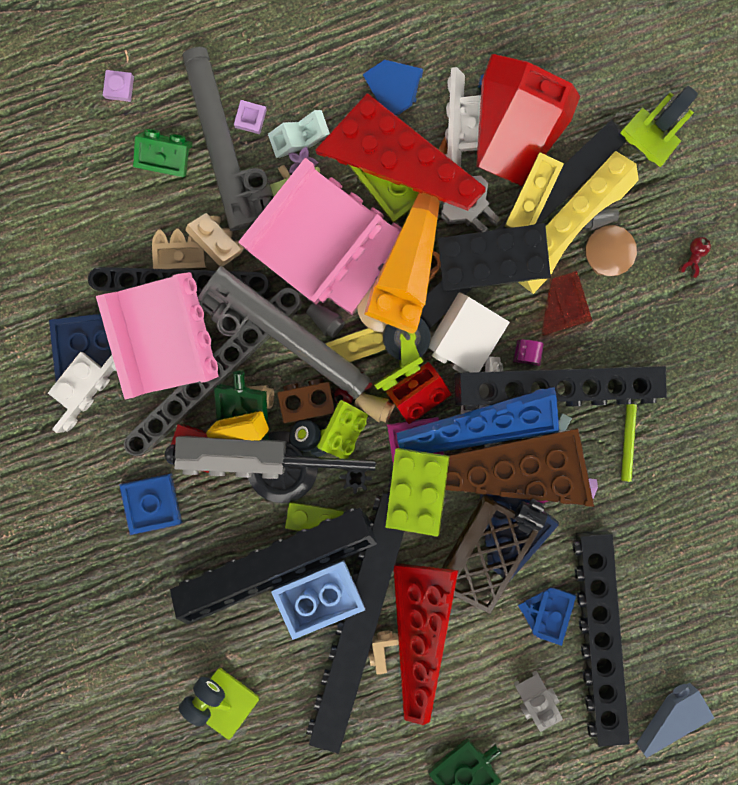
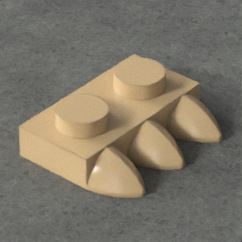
(214, 239)
(177, 253)

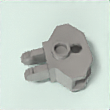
(456, 215)
(538, 702)

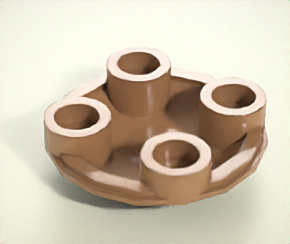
(611, 250)

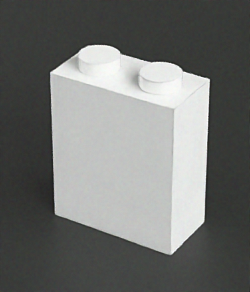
(467, 335)

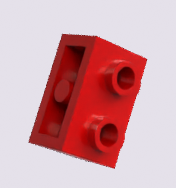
(419, 393)

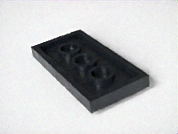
(494, 257)

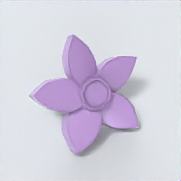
(297, 159)

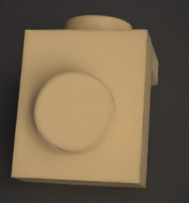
(377, 655)

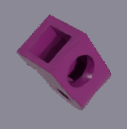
(528, 352)

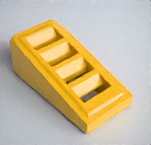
(243, 427)

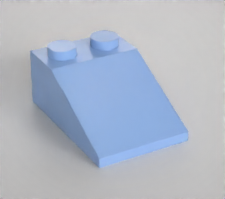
(318, 599)

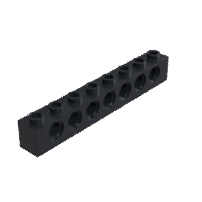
(650, 380)
(615, 728)

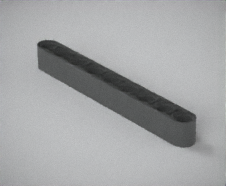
(182, 393)

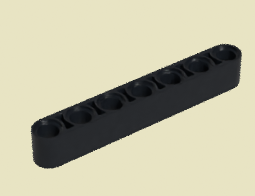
(142, 276)

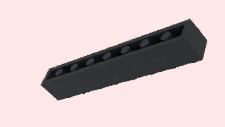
(272, 566)

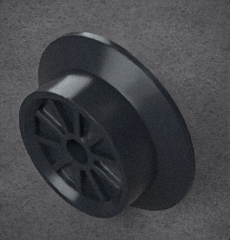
(292, 483)

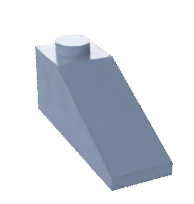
(677, 716)

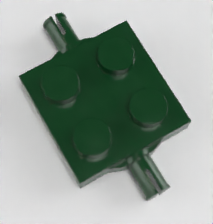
(239, 400)
(466, 766)

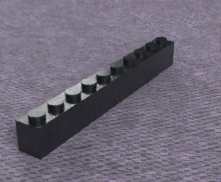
(355, 634)

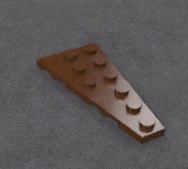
(534, 467)

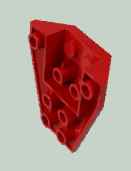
(520, 116)

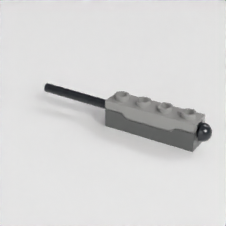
(247, 457)

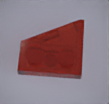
(565, 304)

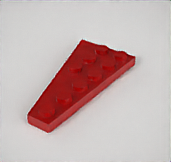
(395, 152)
(423, 616)

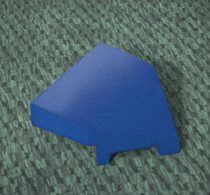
(394, 85)
(549, 613)

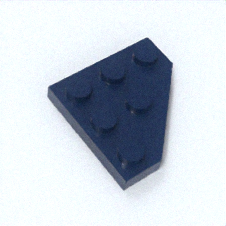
(78, 335)
(506, 535)

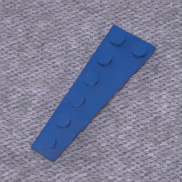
(505, 421)

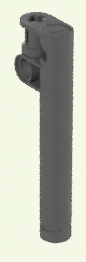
(239, 199)
(230, 297)

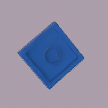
(150, 504)

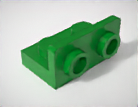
(161, 152)

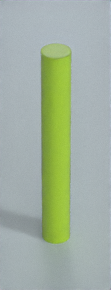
(628, 446)

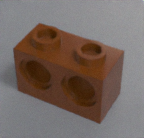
(307, 408)

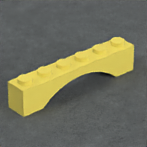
(601, 190)

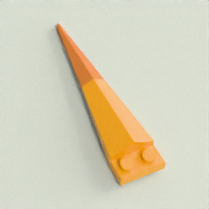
(404, 278)

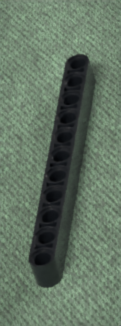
(571, 176)

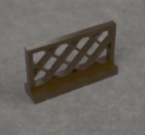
(470, 538)

